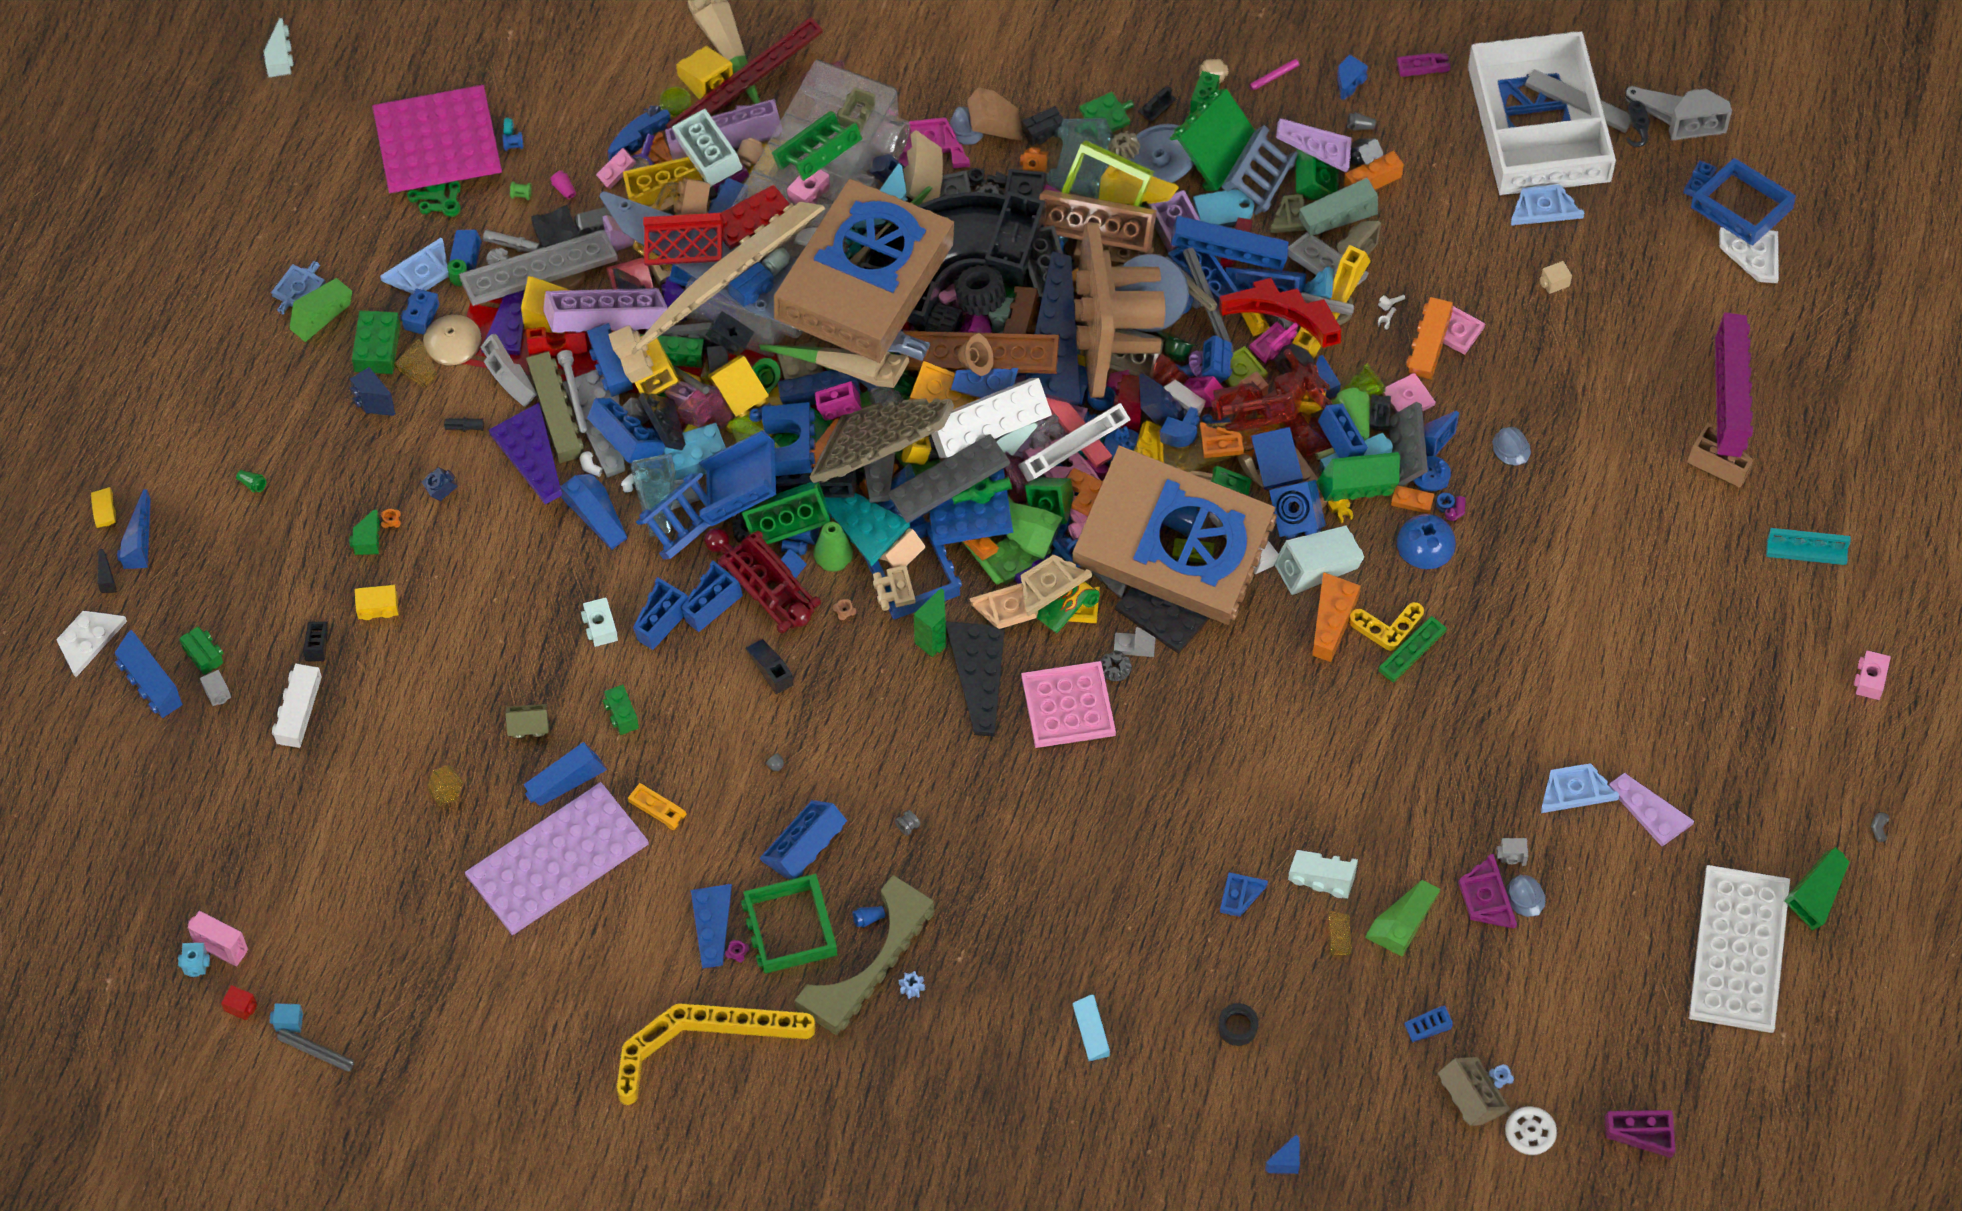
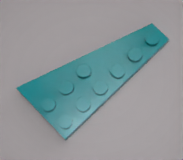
(867, 524)

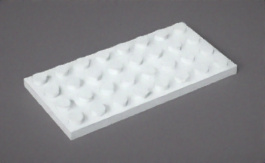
(1739, 949)

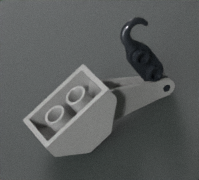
(1689, 116)

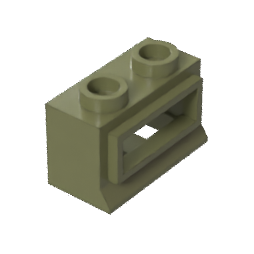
(861, 97)

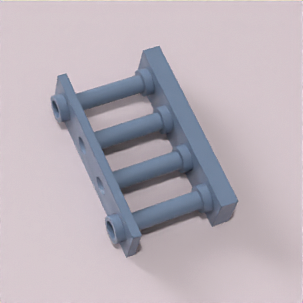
(1243, 167)

